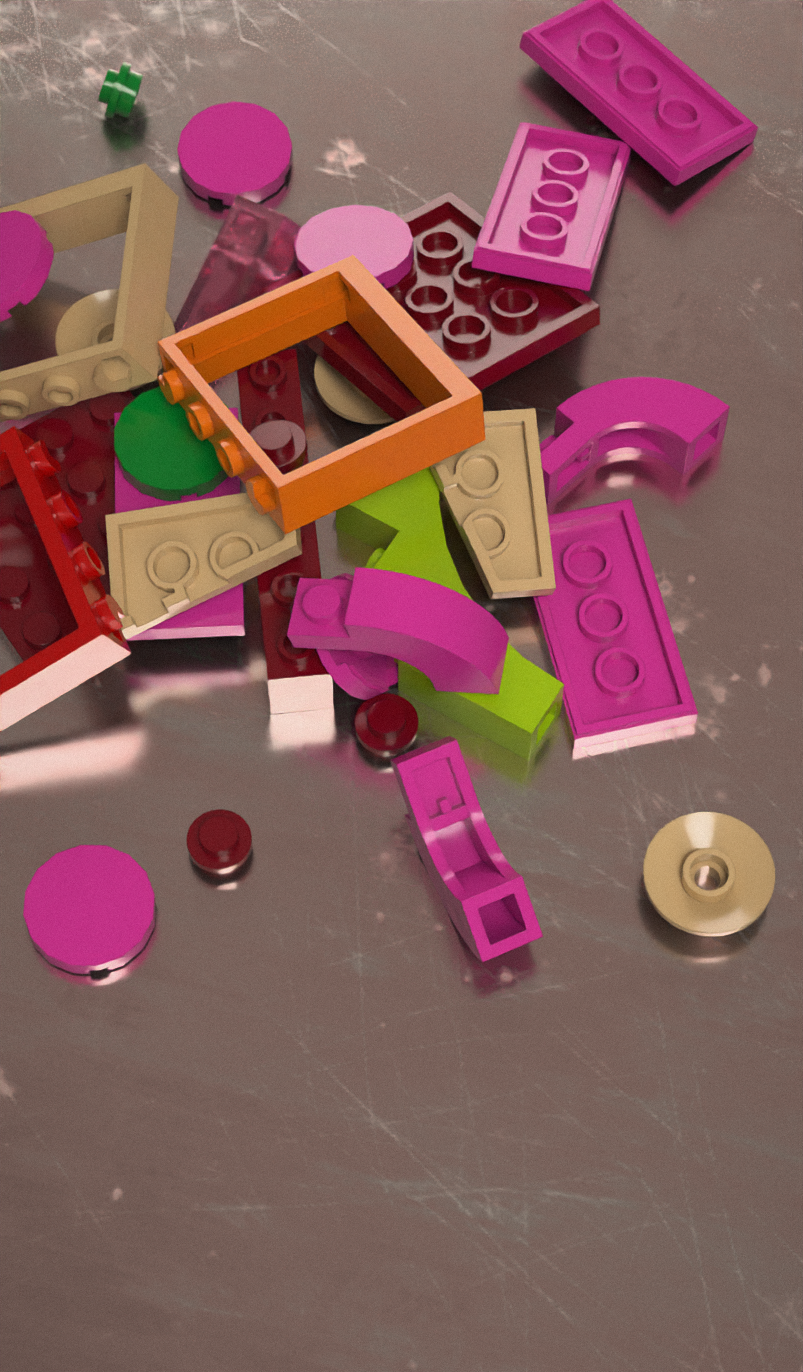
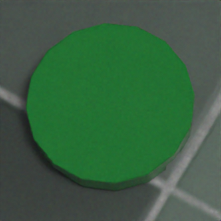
(162, 452)

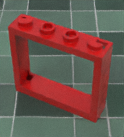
(78, 567)

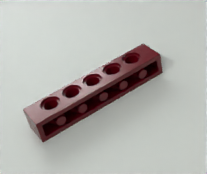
(294, 675)

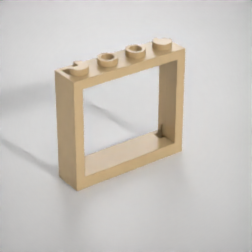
(84, 213)

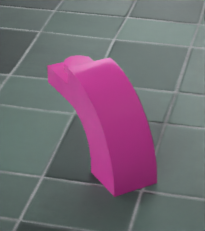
(634, 417)
(406, 619)
(460, 853)

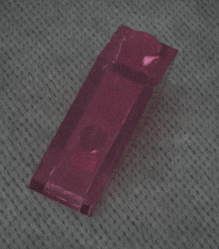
(245, 257)

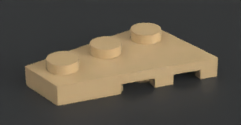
(501, 505)
(189, 553)

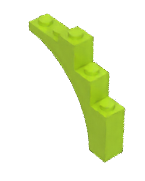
(410, 539)

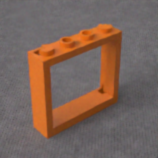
(285, 318)

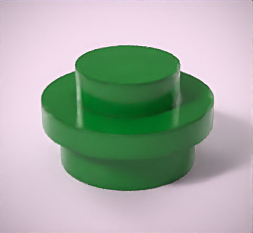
(120, 90)

